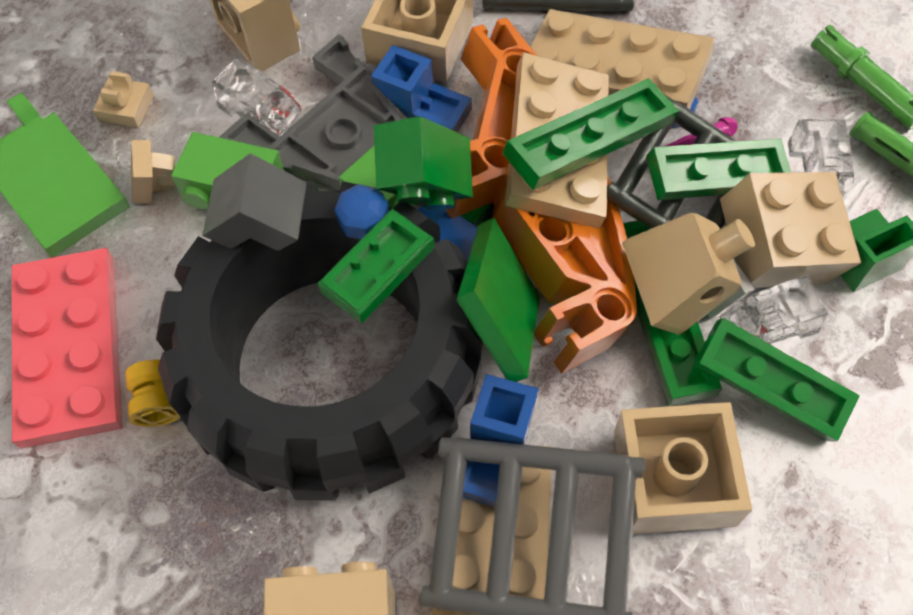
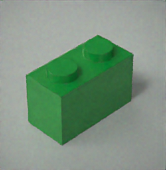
(422, 162)

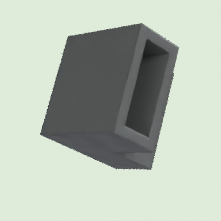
(255, 203)

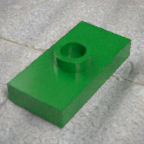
(376, 265)

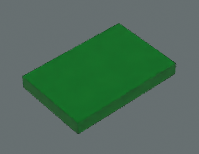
(500, 301)

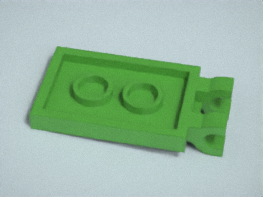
(54, 180)

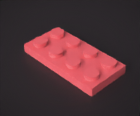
(64, 349)

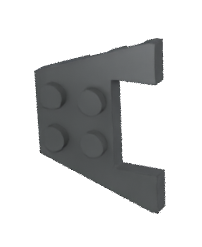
(335, 129)

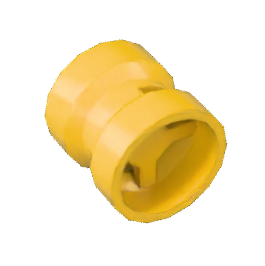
(149, 401)

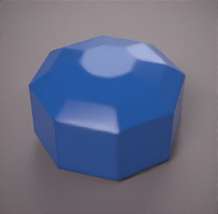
(360, 210)

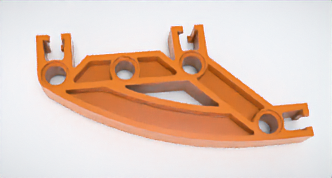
(571, 263)

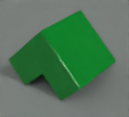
(881, 248)

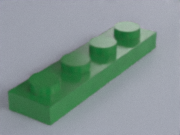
(589, 133)
(675, 353)

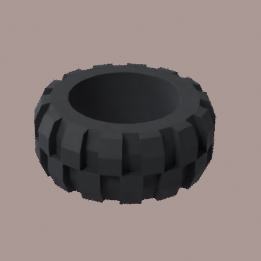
(328, 445)

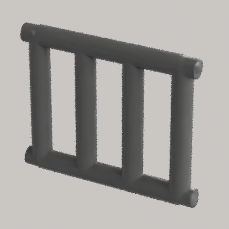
(512, 458)

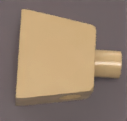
(686, 268)

